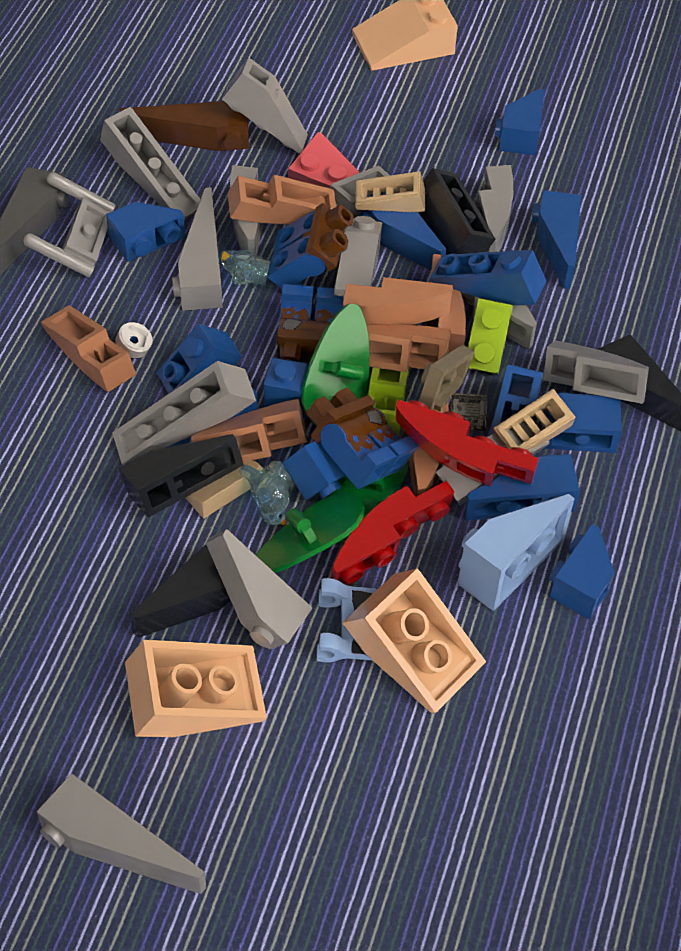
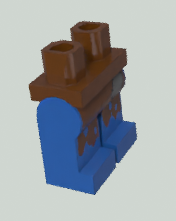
(310, 245)
(297, 331)
(359, 437)

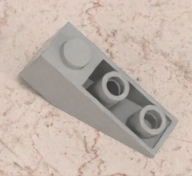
(263, 101)

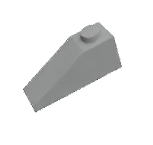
(361, 258)
(258, 595)

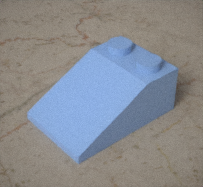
(511, 548)

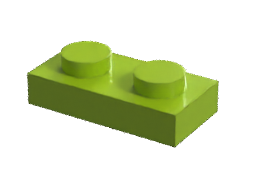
(489, 335)

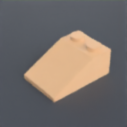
(407, 33)
(415, 639)
(192, 687)

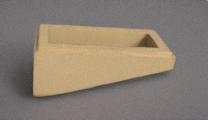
(403, 193)
(549, 401)

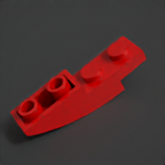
(447, 441)
(381, 530)

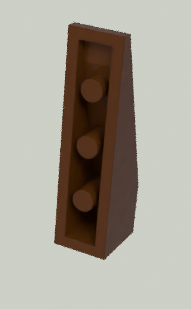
(196, 125)

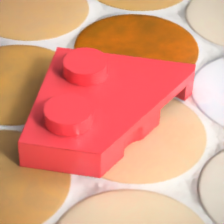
(321, 164)

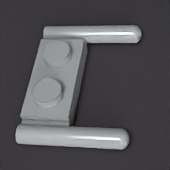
(86, 230)

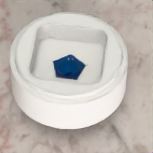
(134, 339)

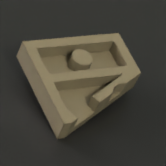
(445, 377)

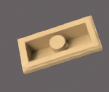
(221, 491)

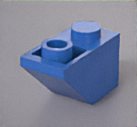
(144, 228)
(195, 354)
(585, 576)

